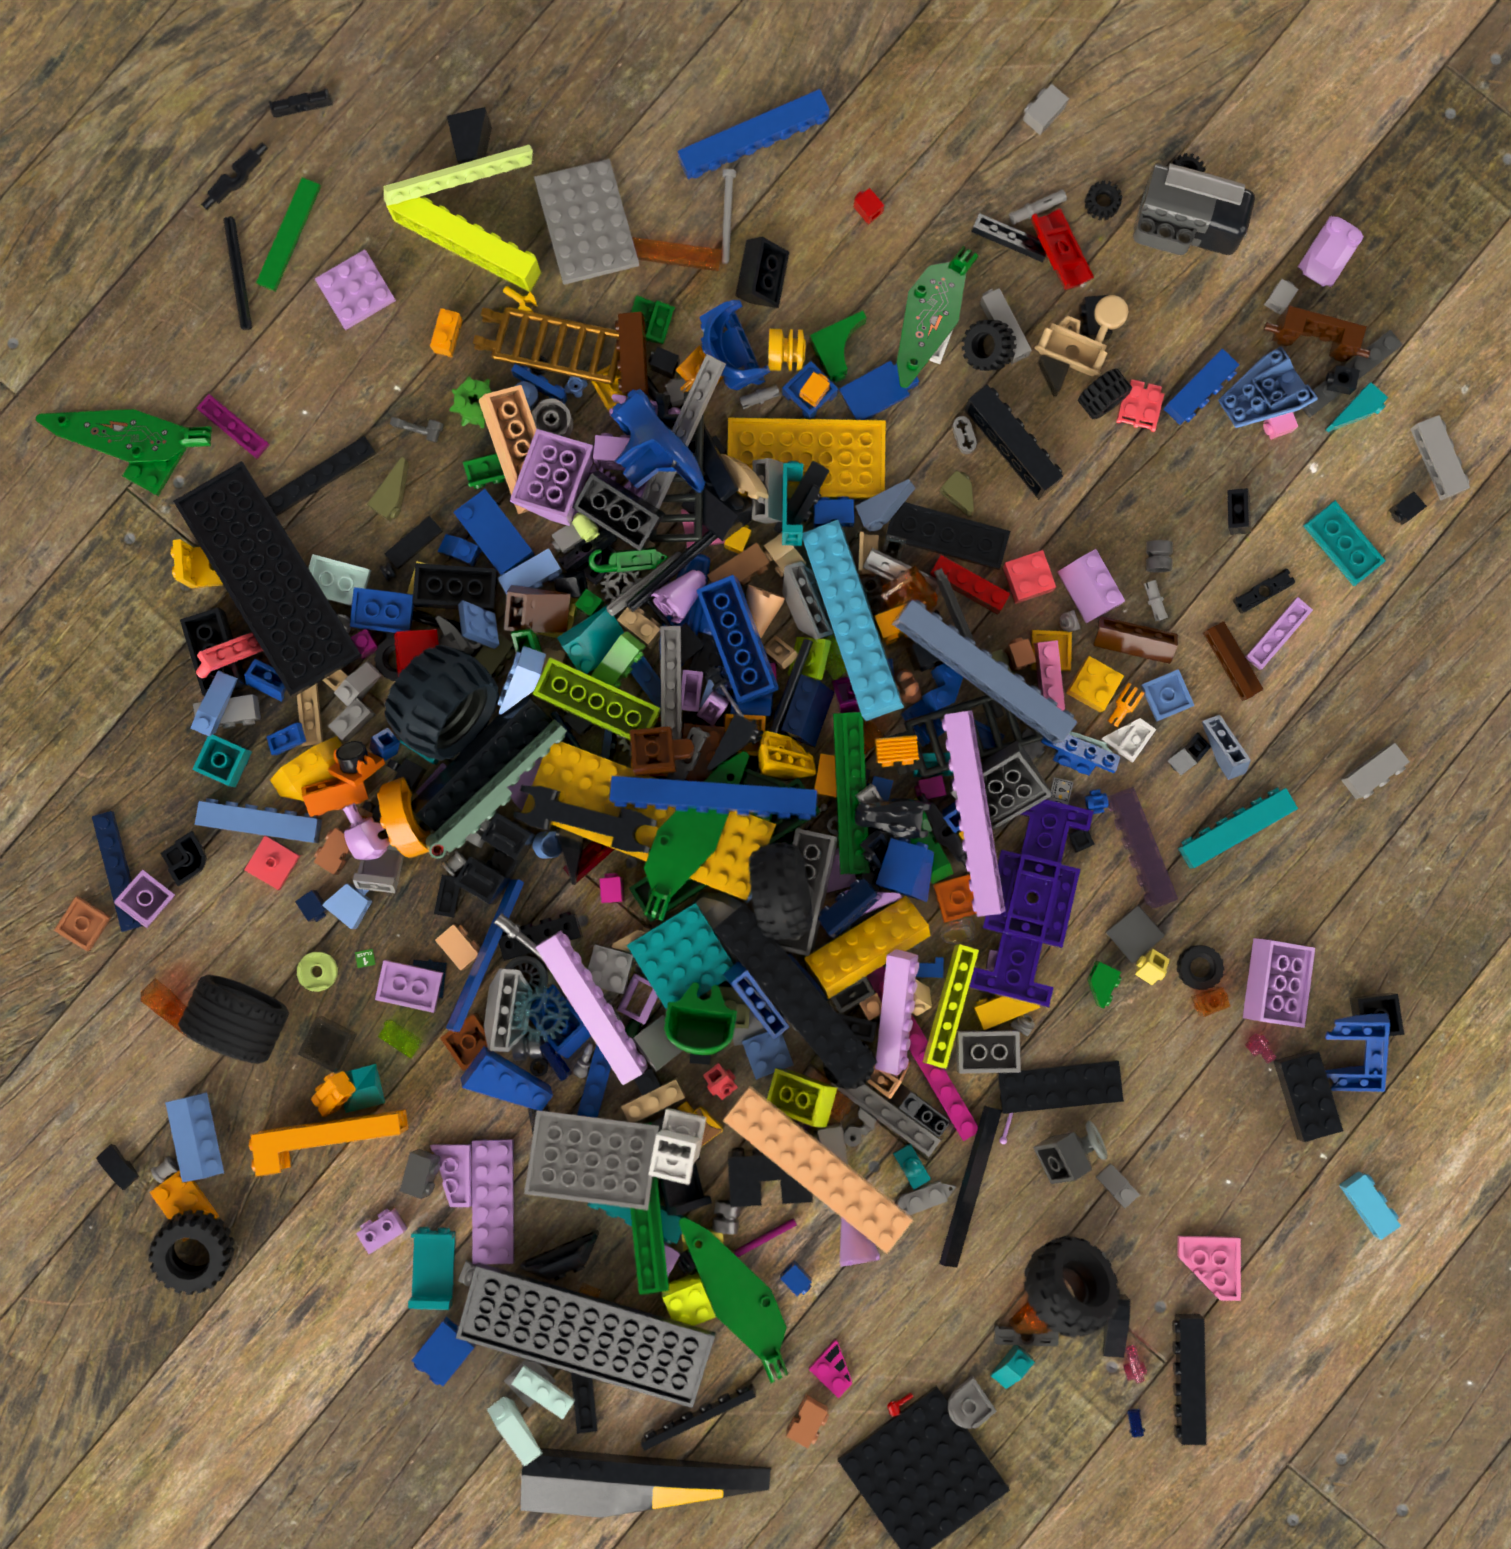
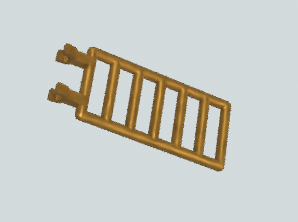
(503, 319)

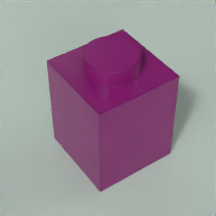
(365, 643)
(931, 787)

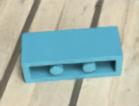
(1370, 1205)

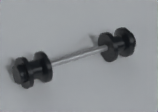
(714, 674)

